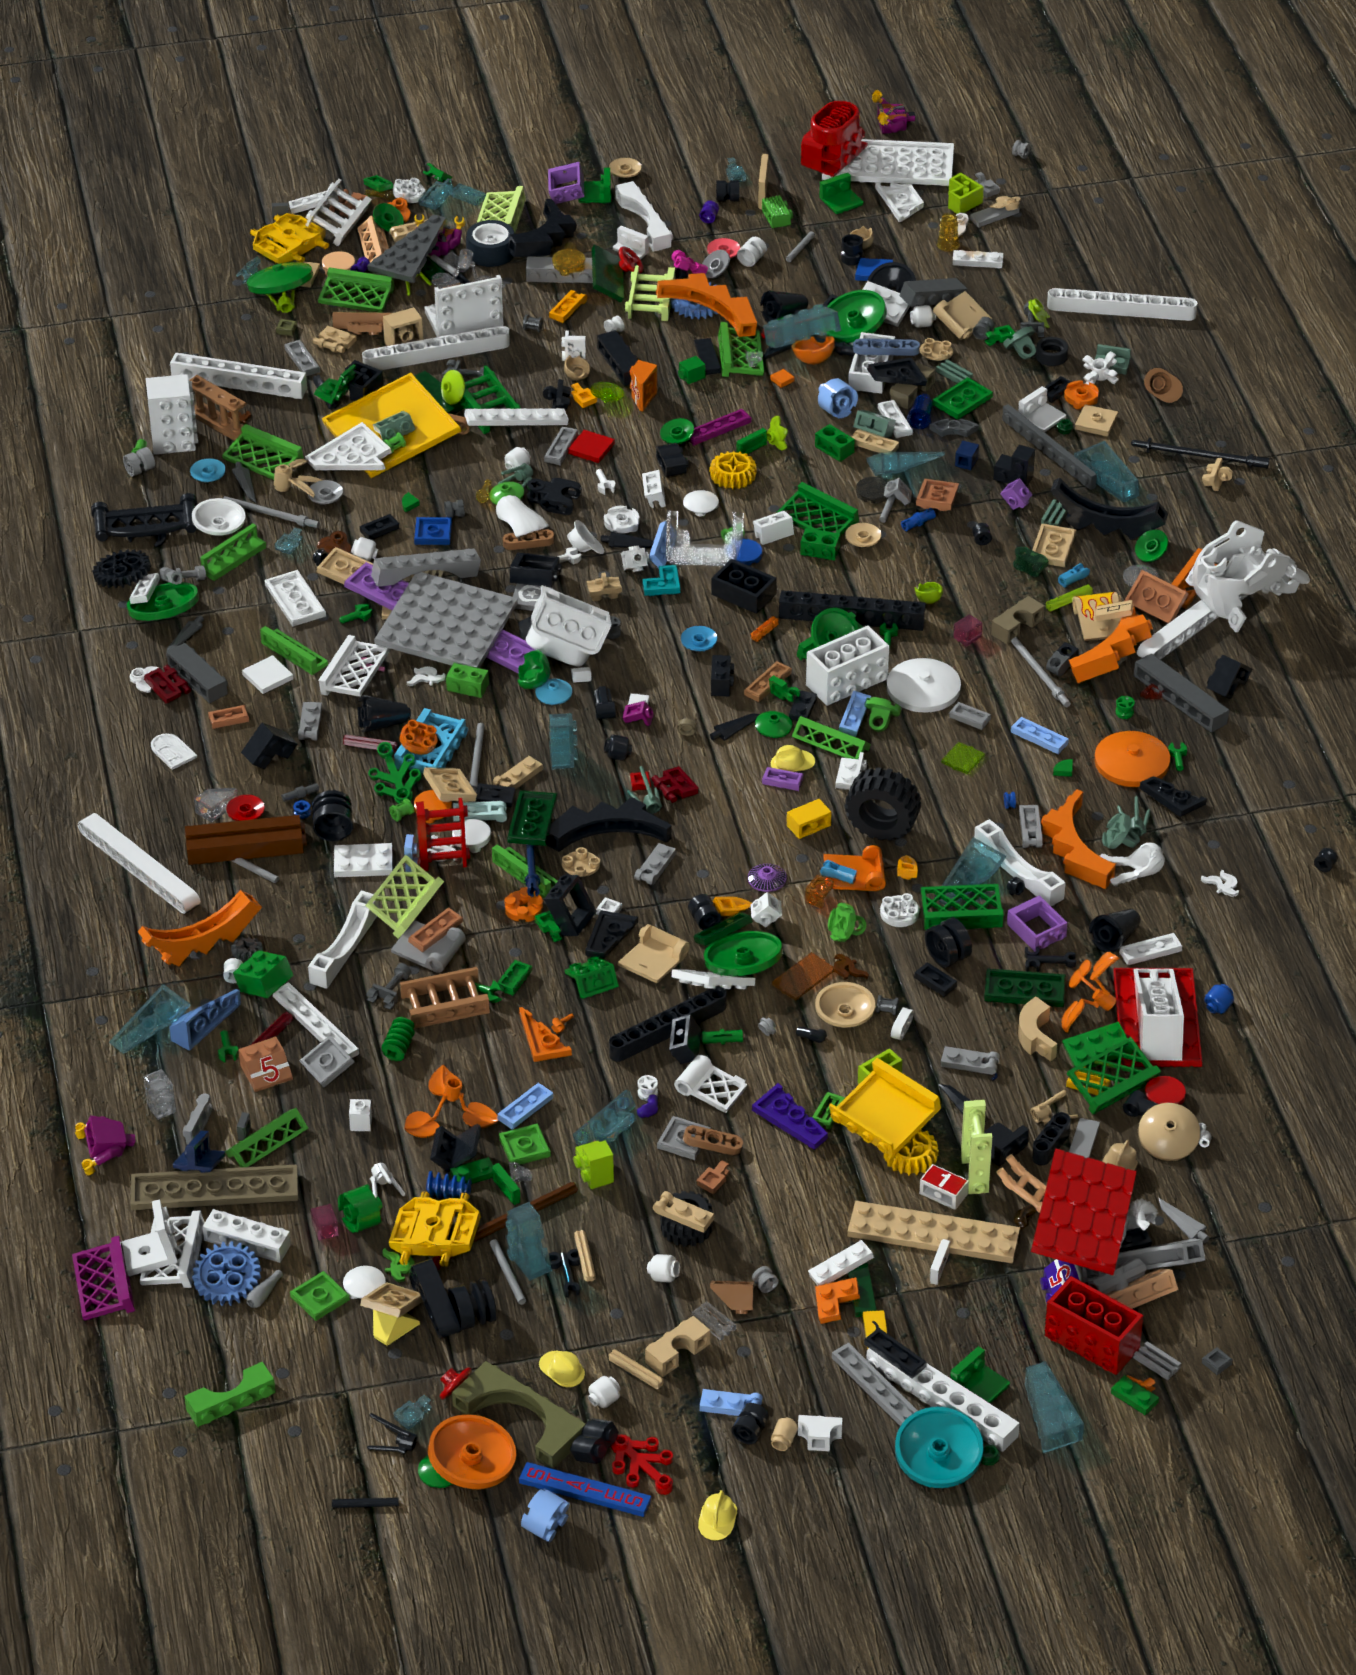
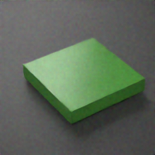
(524, 1144)
(319, 1295)

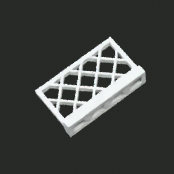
(341, 663)
(188, 1250)

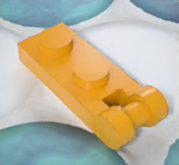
(567, 306)

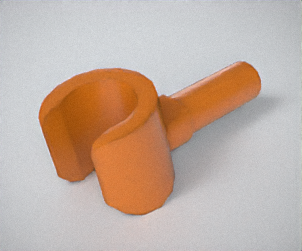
(558, 1025)
(1147, 1384)

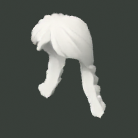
(1145, 860)
(1138, 1215)

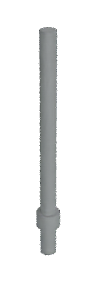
(300, 520)
(1057, 692)
(477, 756)

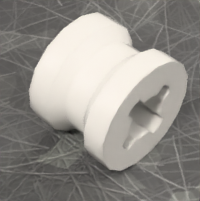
(614, 324)
(229, 967)
(647, 1086)

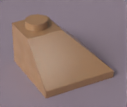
(735, 1294)

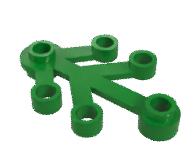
(396, 776)

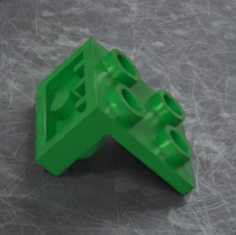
(598, 190)
(838, 195)
(332, 389)
(593, 976)
(979, 1378)

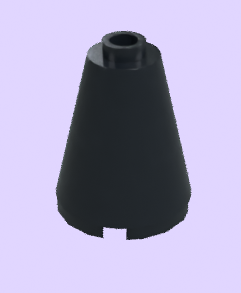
(780, 304)
(381, 713)
(1113, 929)

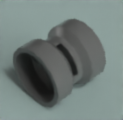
(984, 325)
(454, 508)

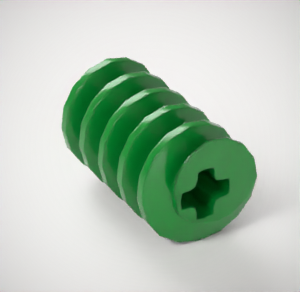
(398, 1039)

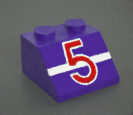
(1055, 1276)

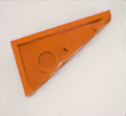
(541, 1041)

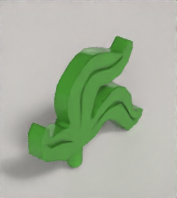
(396, 1268)

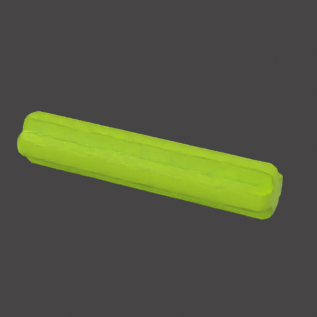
(1066, 599)

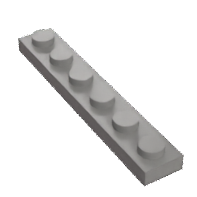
(873, 1383)

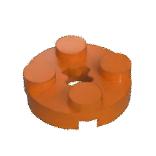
(1087, 396)
(514, 909)

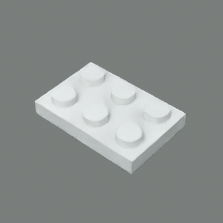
(895, 304)
(362, 860)

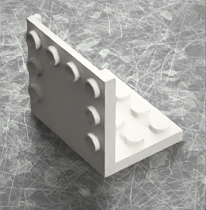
(467, 307)

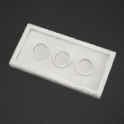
(295, 598)

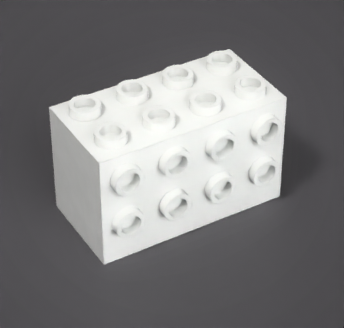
(171, 414)
(847, 665)

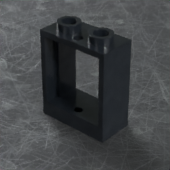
(535, 569)
(570, 924)

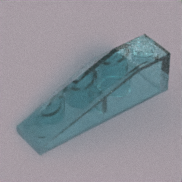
(896, 462)
(973, 867)
(156, 1014)

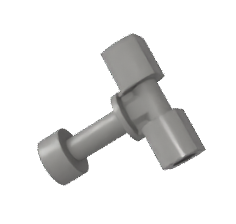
(175, 577)

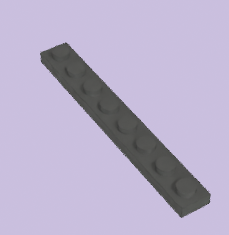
(1049, 447)

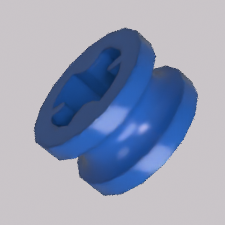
(1009, 800)
(302, 805)

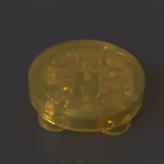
(569, 261)

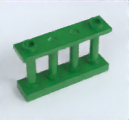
(469, 400)

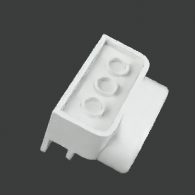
(567, 627)

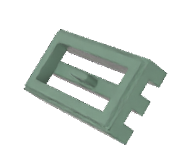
(953, 371)
(1054, 503)

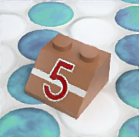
(265, 1064)

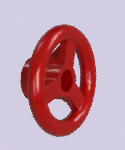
(627, 262)
(453, 1380)

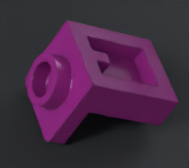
(638, 711)

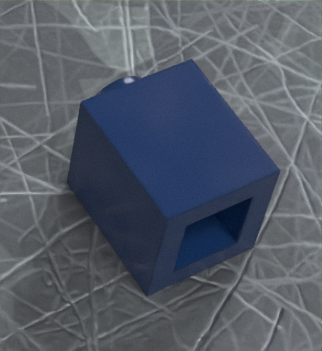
(967, 455)

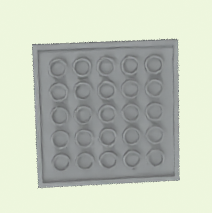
(446, 621)

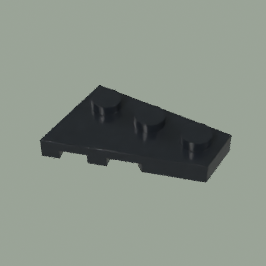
(897, 371)
(608, 933)

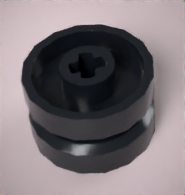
(948, 942)

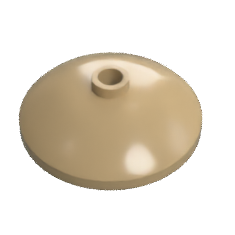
(845, 1004)
(1166, 1142)

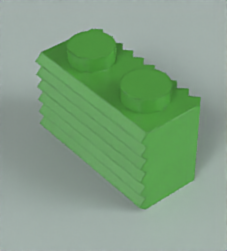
(776, 211)

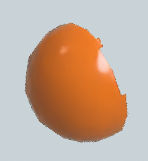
(812, 351)

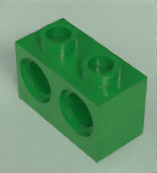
(834, 442)
(820, 544)

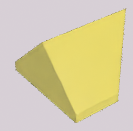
(390, 1328)

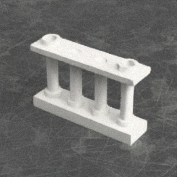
(346, 224)

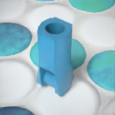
(1073, 575)
(838, 871)

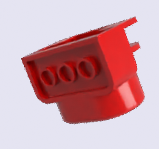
(833, 138)

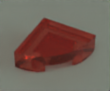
(1149, 692)

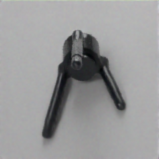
(405, 1439)

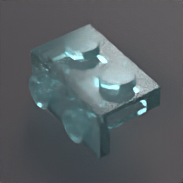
(436, 194)

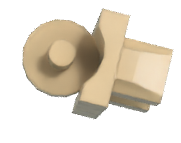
(1216, 475)
(604, 586)

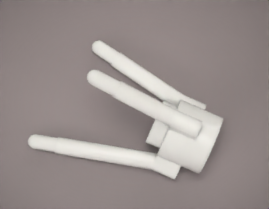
(382, 1176)

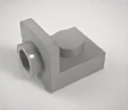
(900, 490)

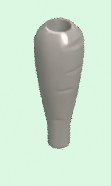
(262, 1291)

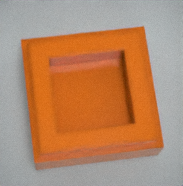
(782, 378)

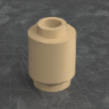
(783, 1434)

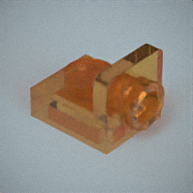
(818, 890)

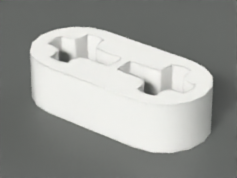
(902, 1023)

